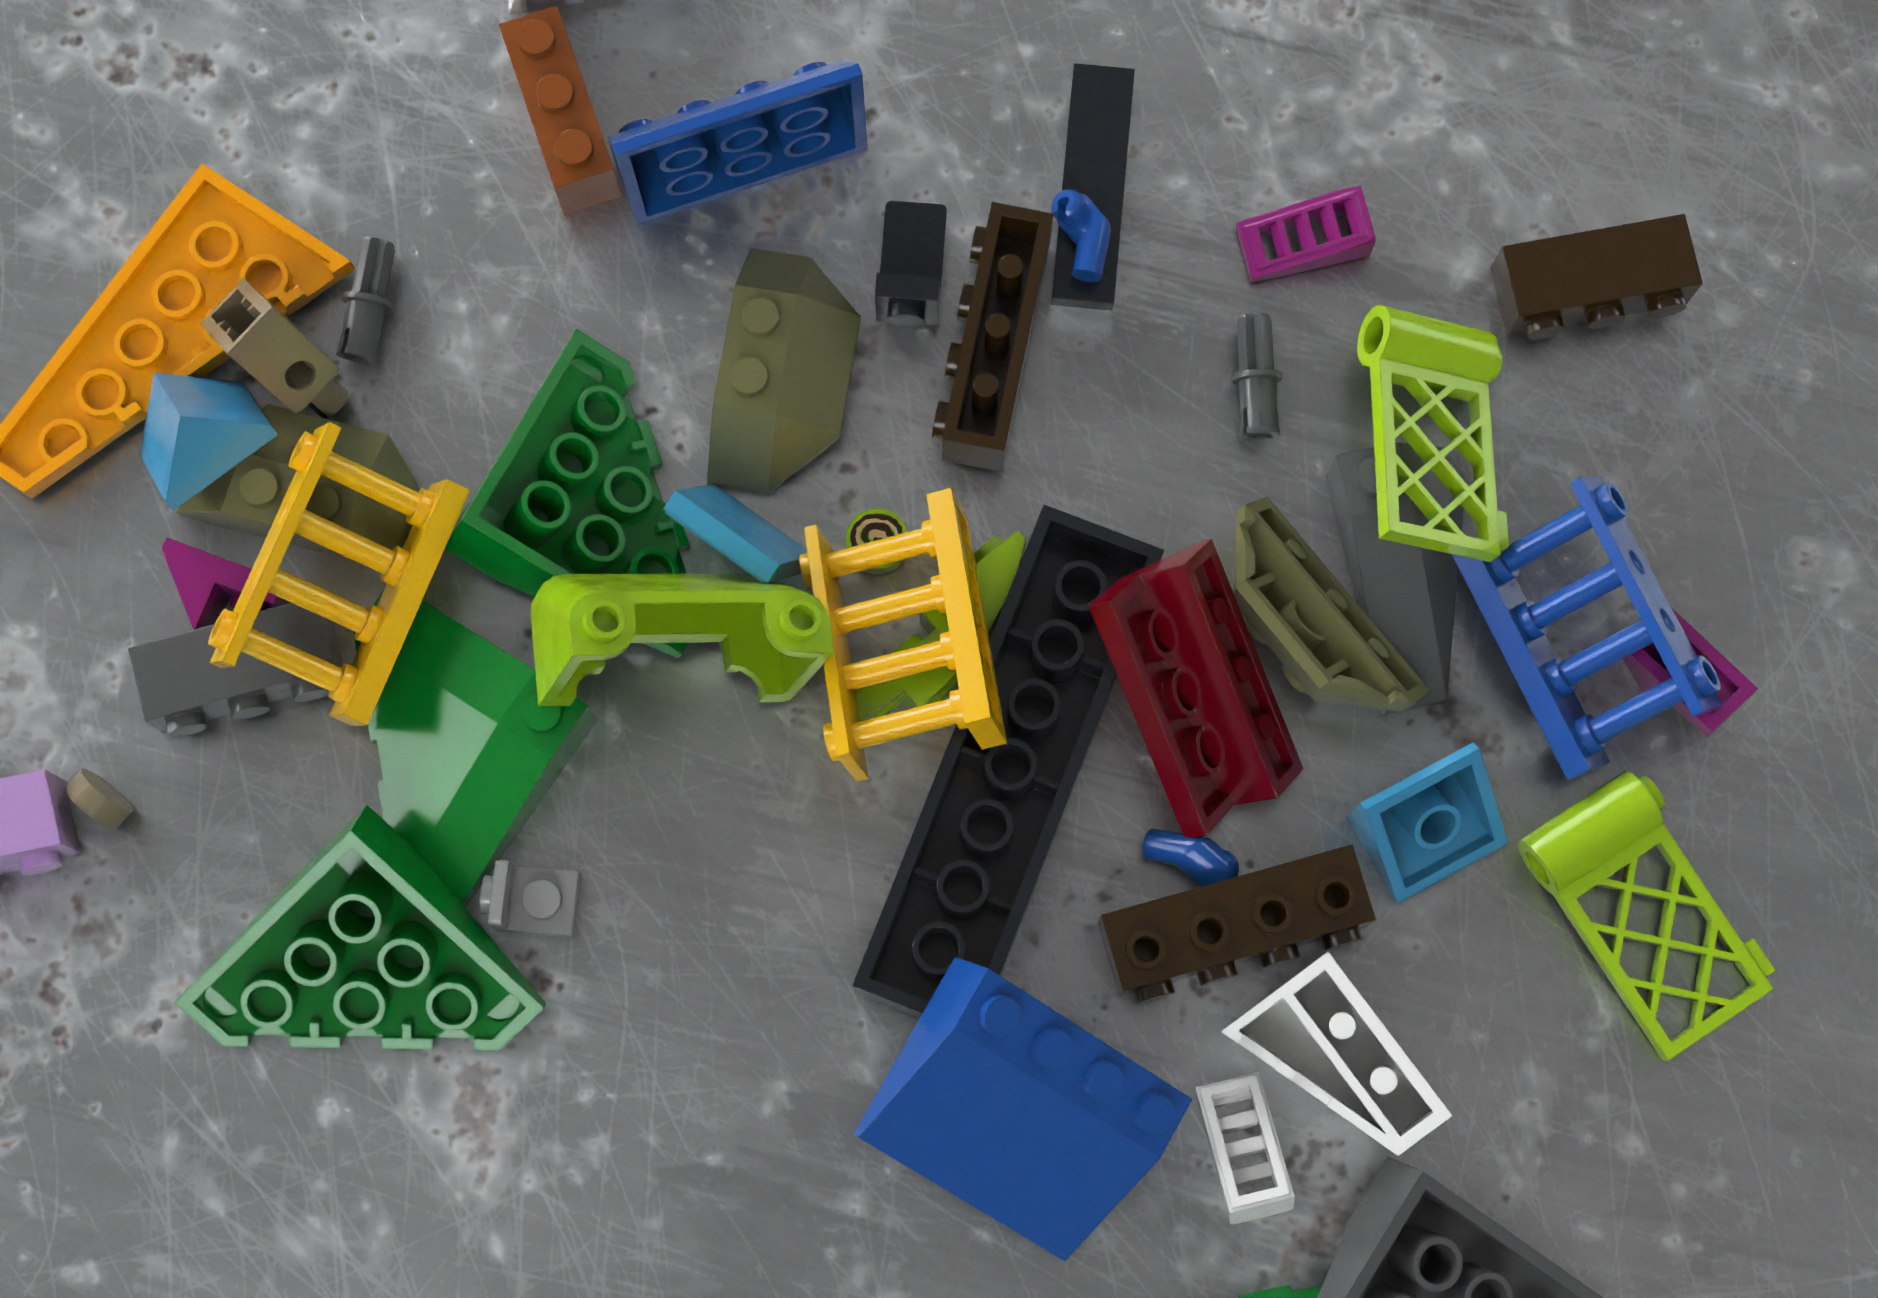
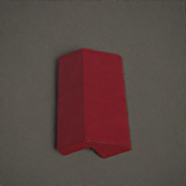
(1196, 687)

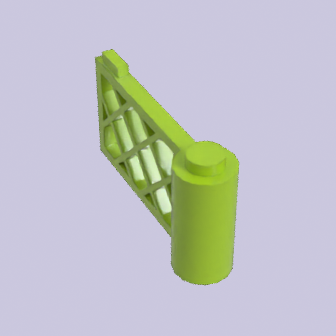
(1429, 360)
(1598, 840)

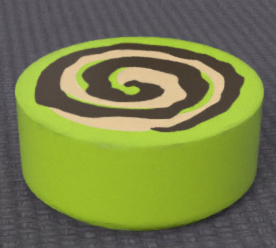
(872, 526)

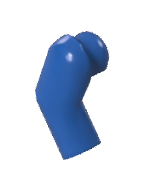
(1088, 231)
(1197, 856)

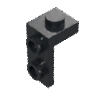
(911, 264)

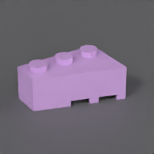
(35, 823)

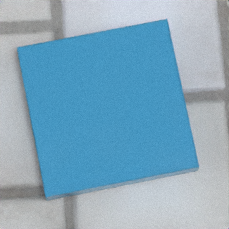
(736, 532)

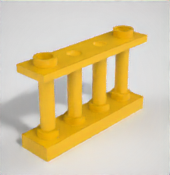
(378, 627)
(960, 649)

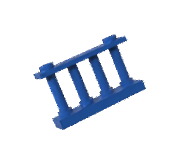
(1550, 680)

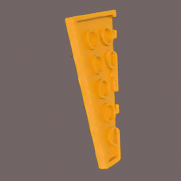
(152, 325)

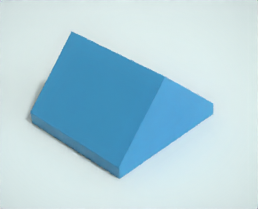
(199, 432)
(1430, 823)

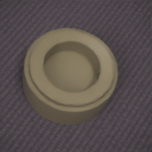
(98, 799)

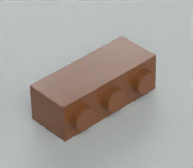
(560, 110)

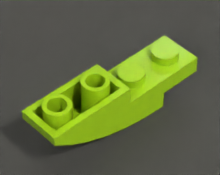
(996, 569)

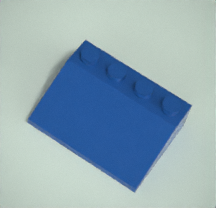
(741, 139)
(1020, 1110)

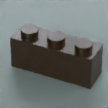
(1596, 277)

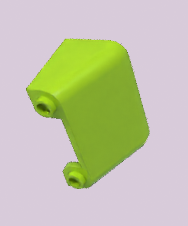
(764, 629)

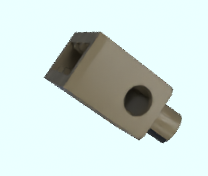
(275, 352)

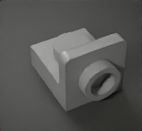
(531, 900)

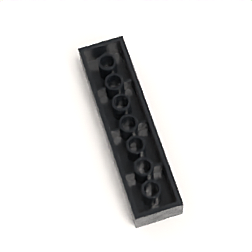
(1002, 805)

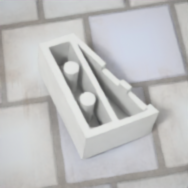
(1342, 1054)

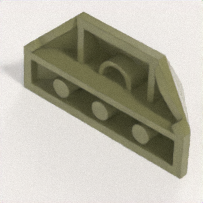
(780, 372)
(254, 489)
(1312, 620)

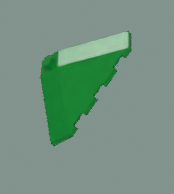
(574, 485)
(466, 747)
(363, 950)

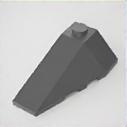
(1398, 585)

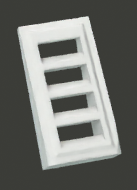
(1259, 1203)

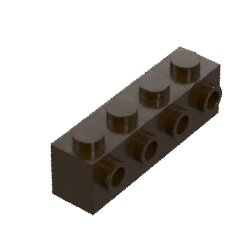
(996, 336)
(1236, 922)

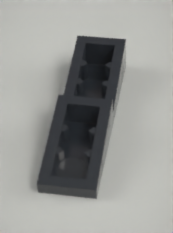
(1095, 168)

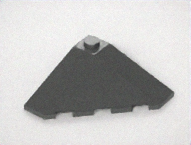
(1429, 1243)

